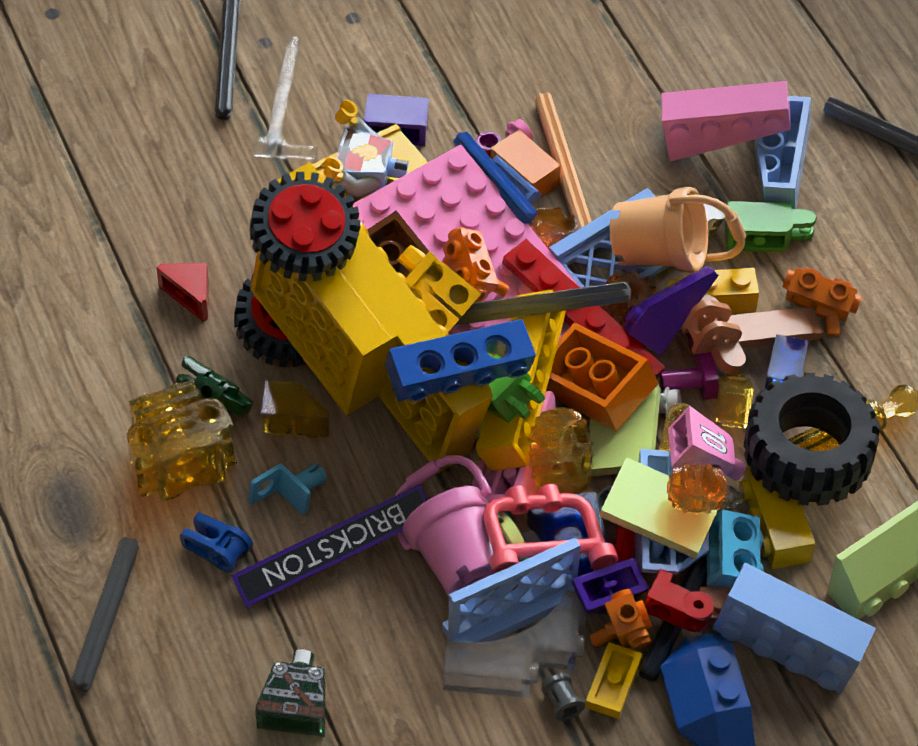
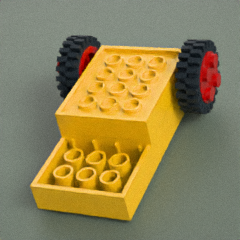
(340, 307)

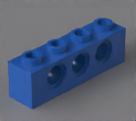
(506, 339)

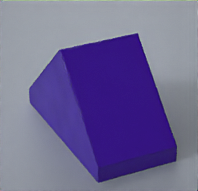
(598, 586)

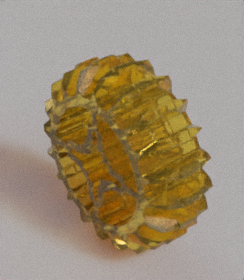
(561, 451)

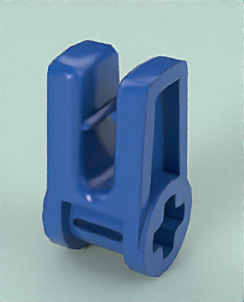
(216, 542)

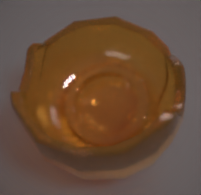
(553, 225)

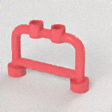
(548, 498)

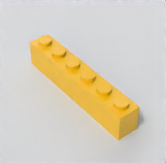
(504, 443)

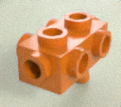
(469, 258)
(828, 297)
(627, 624)

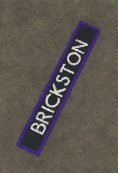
(327, 548)

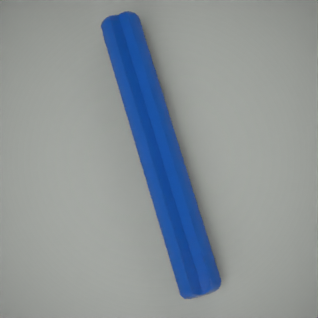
(509, 193)

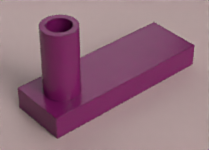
(702, 376)

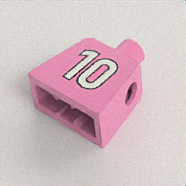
(701, 441)

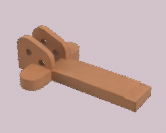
(726, 334)

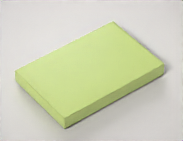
(637, 433)
(642, 505)

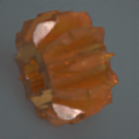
(639, 292)
(696, 488)

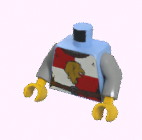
(363, 156)

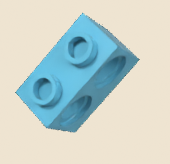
(728, 550)

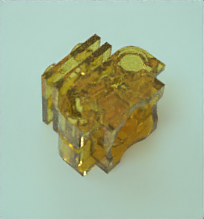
(178, 441)

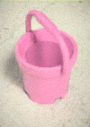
(450, 527)

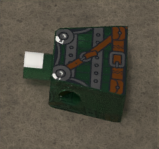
(294, 697)

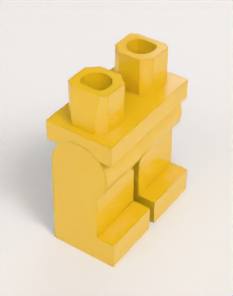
(438, 286)

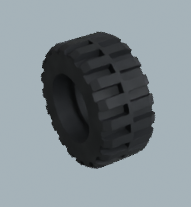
(806, 473)

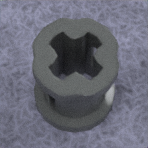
(562, 696)

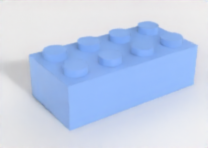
(793, 628)

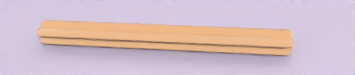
(561, 154)

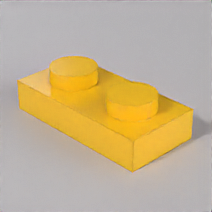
(613, 680)

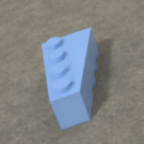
(783, 154)

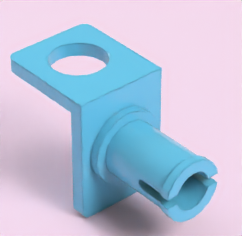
(292, 487)

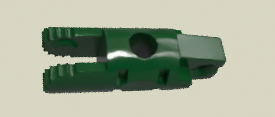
(216, 387)

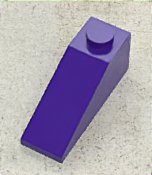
(665, 312)

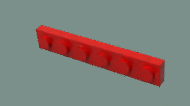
(541, 275)

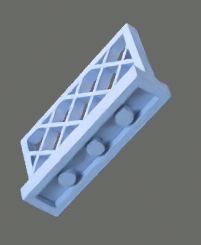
(595, 235)
(508, 609)

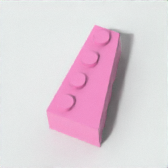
(723, 117)

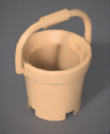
(670, 231)

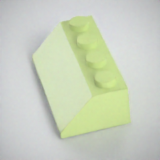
(877, 566)

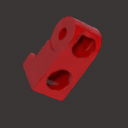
(678, 605)

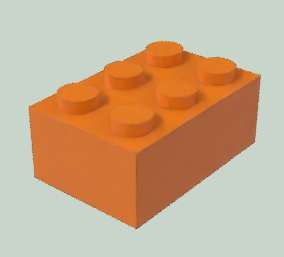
(599, 377)

